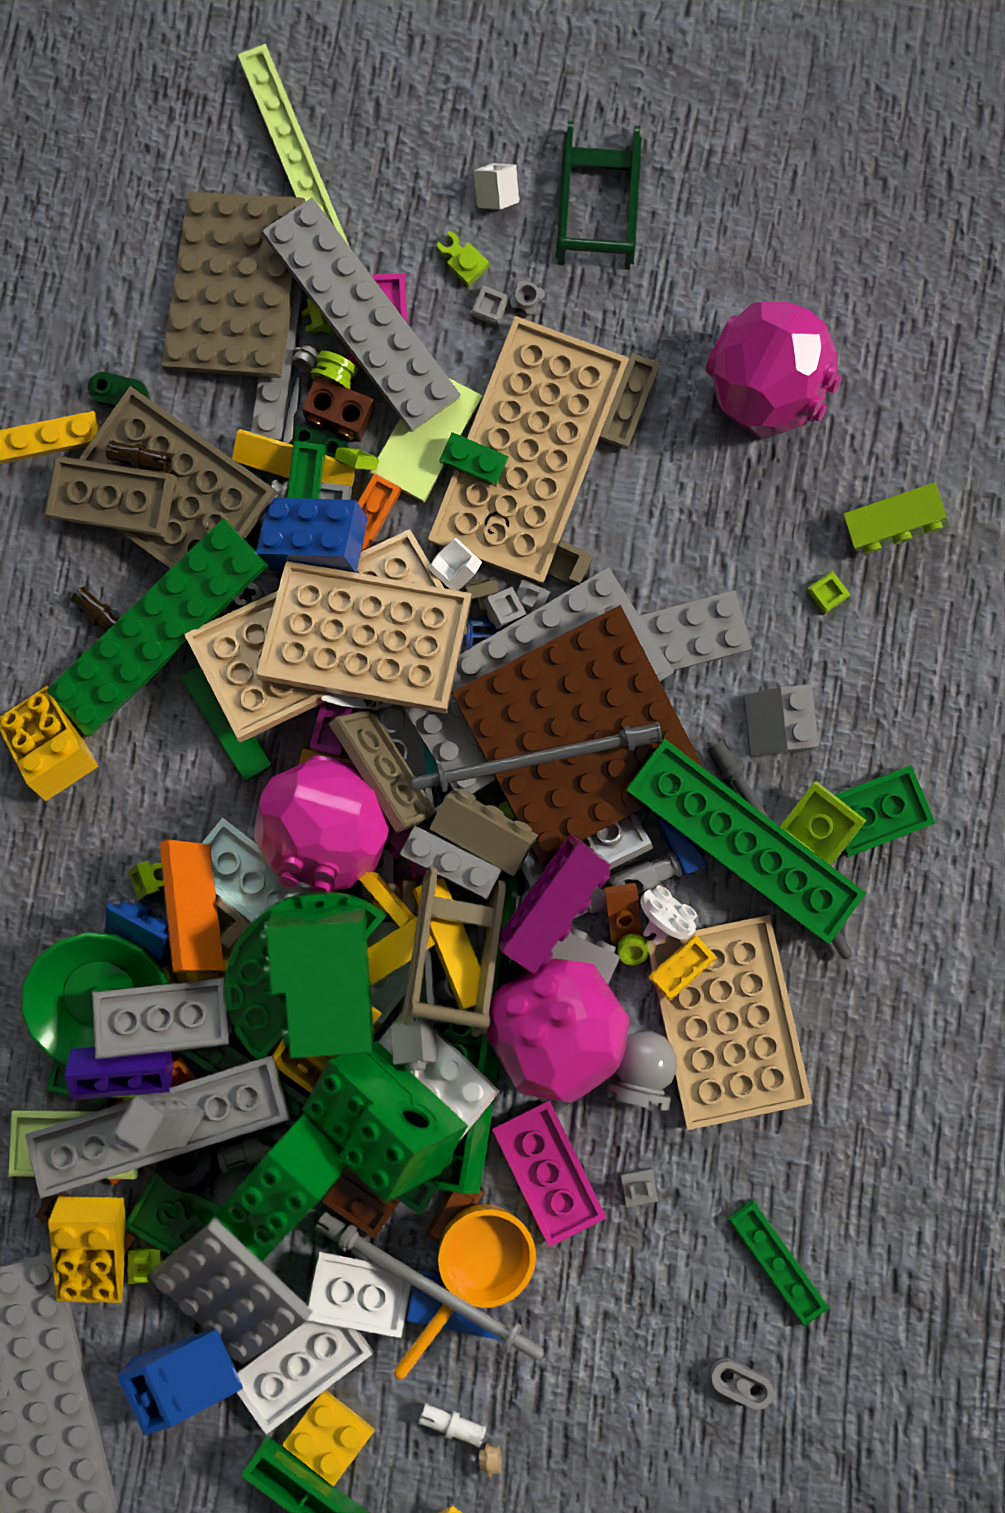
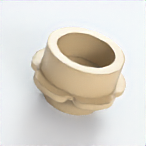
(490, 1460)

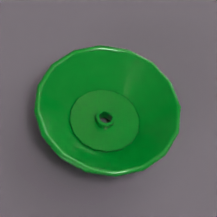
(61, 985)

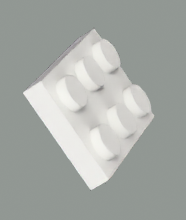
(357, 1295)

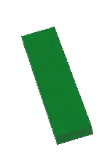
(246, 755)
(778, 1262)

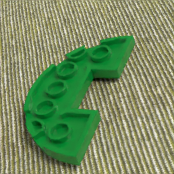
(247, 996)

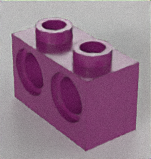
(323, 737)

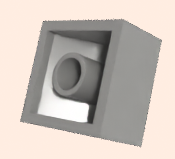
(781, 720)

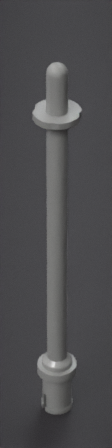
(348, 1238)

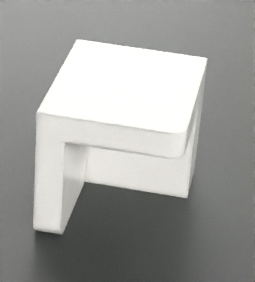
(496, 186)
(455, 565)

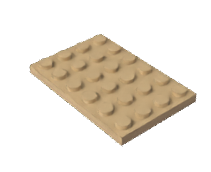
(365, 636)
(733, 1028)

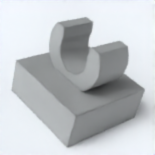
(532, 596)
(504, 608)
(638, 1187)

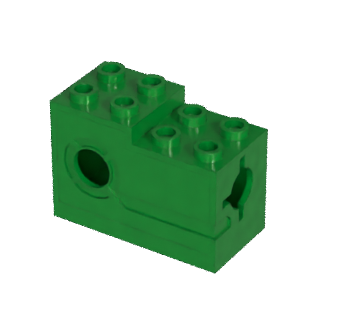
(324, 977)
(384, 1121)
(282, 1188)

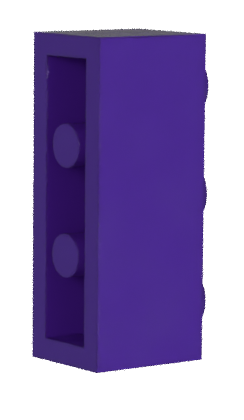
(117, 1076)

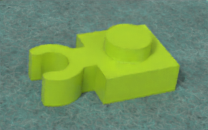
(465, 262)

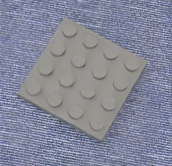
(231, 1291)

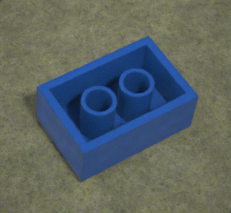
(312, 533)

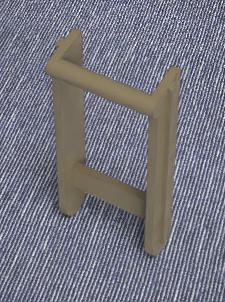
(461, 912)

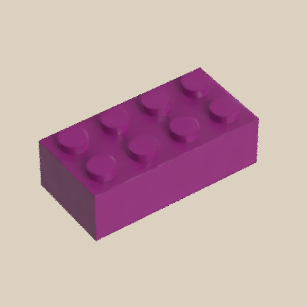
(553, 904)

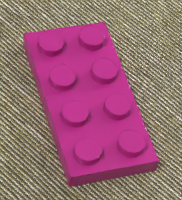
(549, 1173)

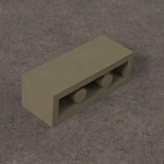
(484, 831)

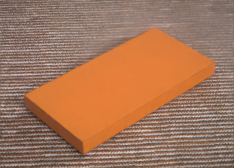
(191, 907)

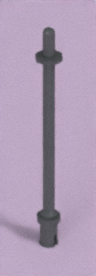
(627, 738)
(733, 773)

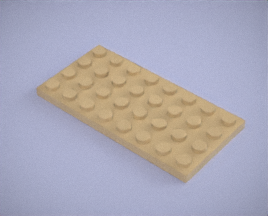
(546, 416)
(233, 644)

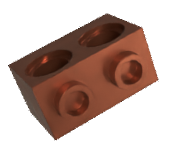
(342, 402)

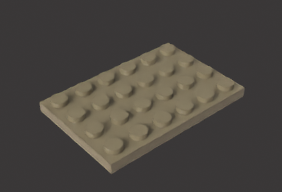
(230, 288)
(206, 483)

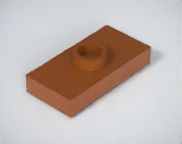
(622, 911)

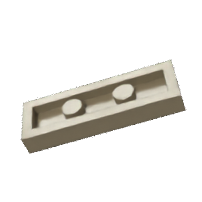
(629, 401)

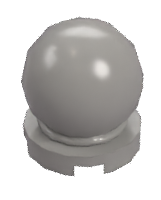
(645, 1071)

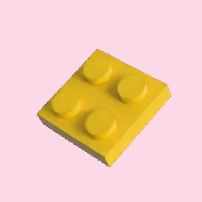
(328, 1437)

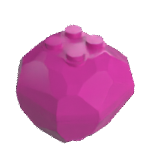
(774, 368)
(320, 825)
(558, 1030)

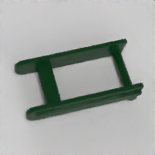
(599, 159)

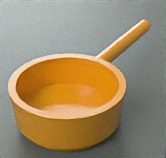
(483, 1260)

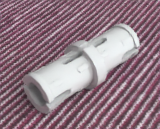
(452, 1425)

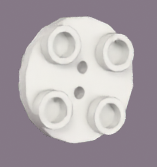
(667, 915)

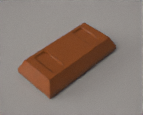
(451, 1205)

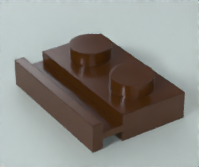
(359, 1203)

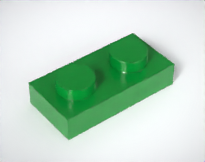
(473, 459)

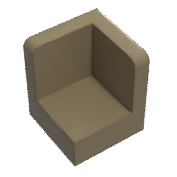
(570, 564)
(230, 922)

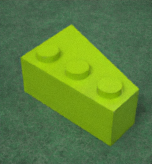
(896, 519)

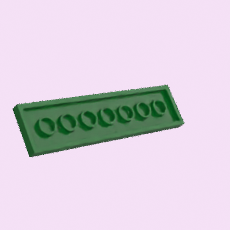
(155, 627)
(745, 841)

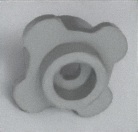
(527, 289)

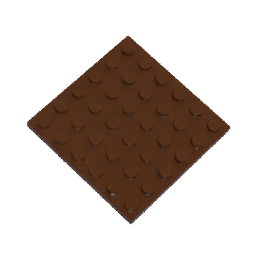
(565, 695)

